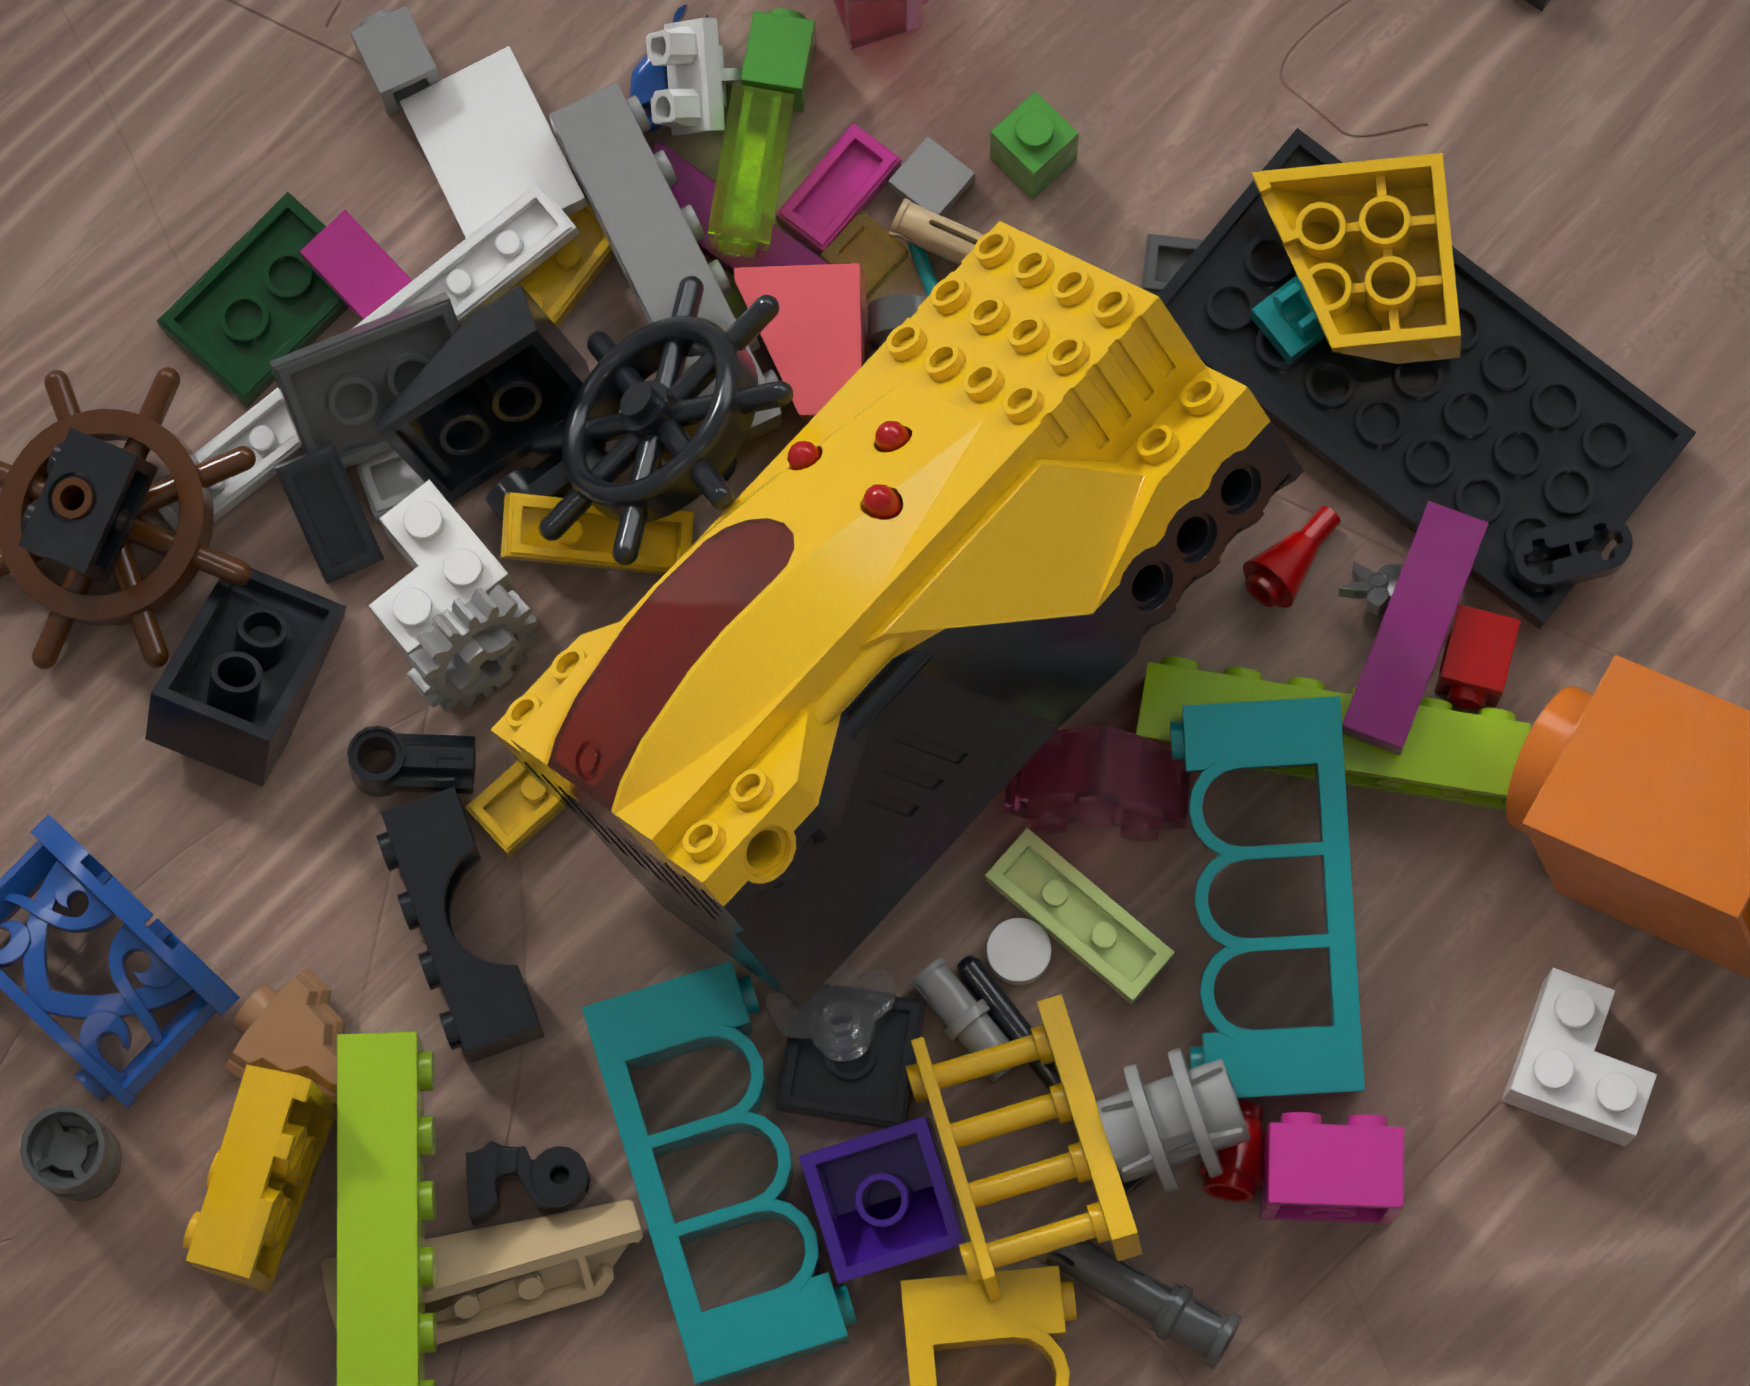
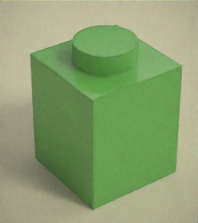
(780, 53)
(1034, 145)

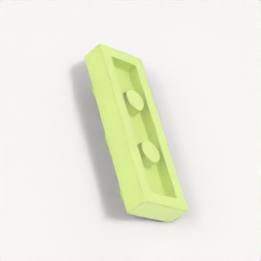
(1079, 916)

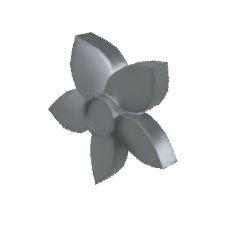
(1374, 585)

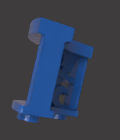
(62, 871)

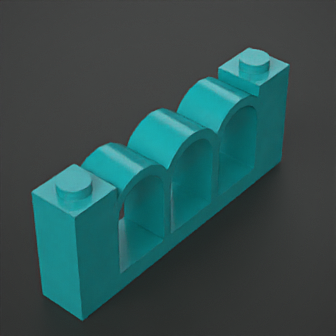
(1266, 736)
(668, 1022)

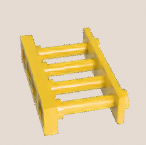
(1086, 1159)

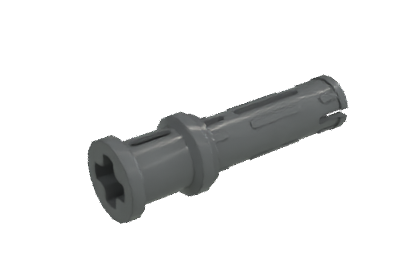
(1170, 1310)

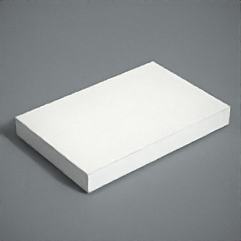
(489, 141)

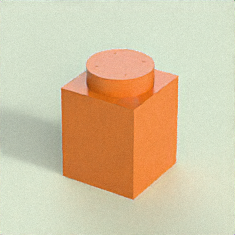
(1644, 807)

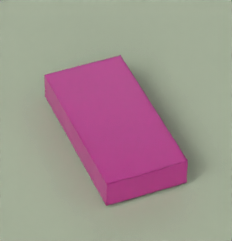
(838, 188)
(354, 265)

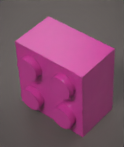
(1332, 1170)

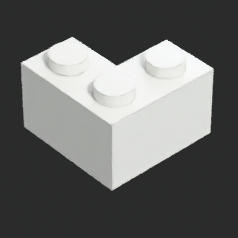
(445, 561)
(1562, 1073)

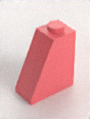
(819, 327)

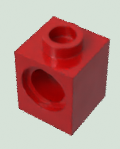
(1476, 658)

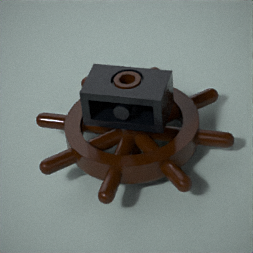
(83, 507)

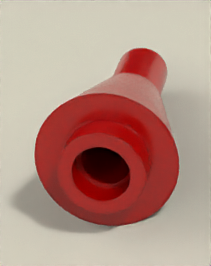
(1281, 569)

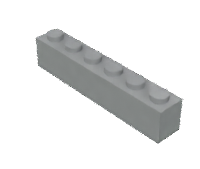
(642, 219)

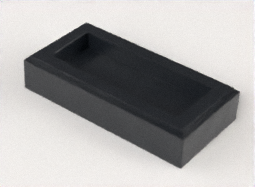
(329, 512)

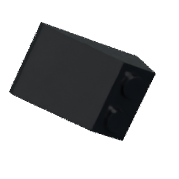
(485, 395)
(243, 675)

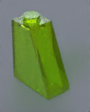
(750, 170)

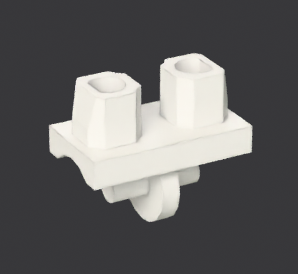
(694, 74)

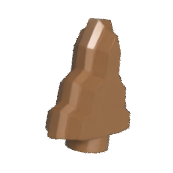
(290, 1032)

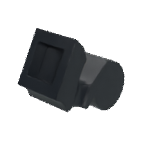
(552, 1181)

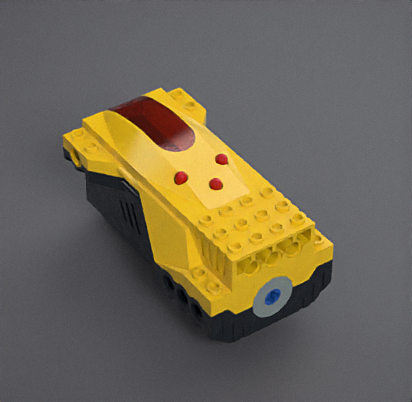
(902, 607)

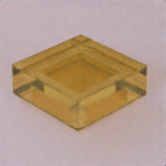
(870, 246)

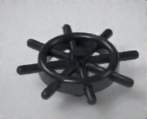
(660, 419)

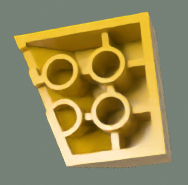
(1372, 253)
(260, 1177)

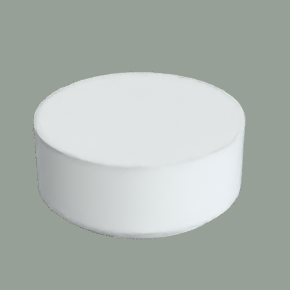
(1018, 951)

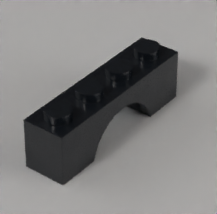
(485, 999)

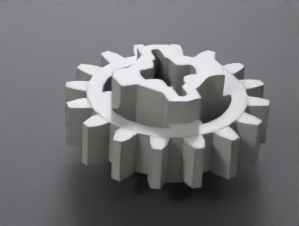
(472, 648)

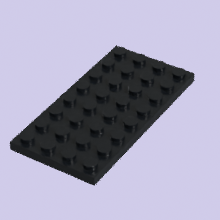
(1507, 433)

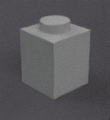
(394, 56)

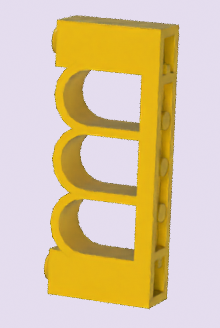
(959, 1315)

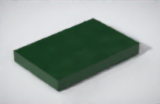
(256, 303)

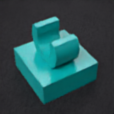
(1288, 320)

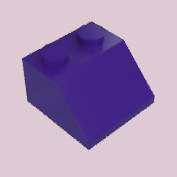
(883, 1199)

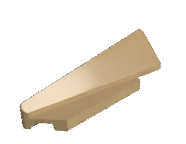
(519, 1267)

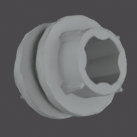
(1173, 1120)

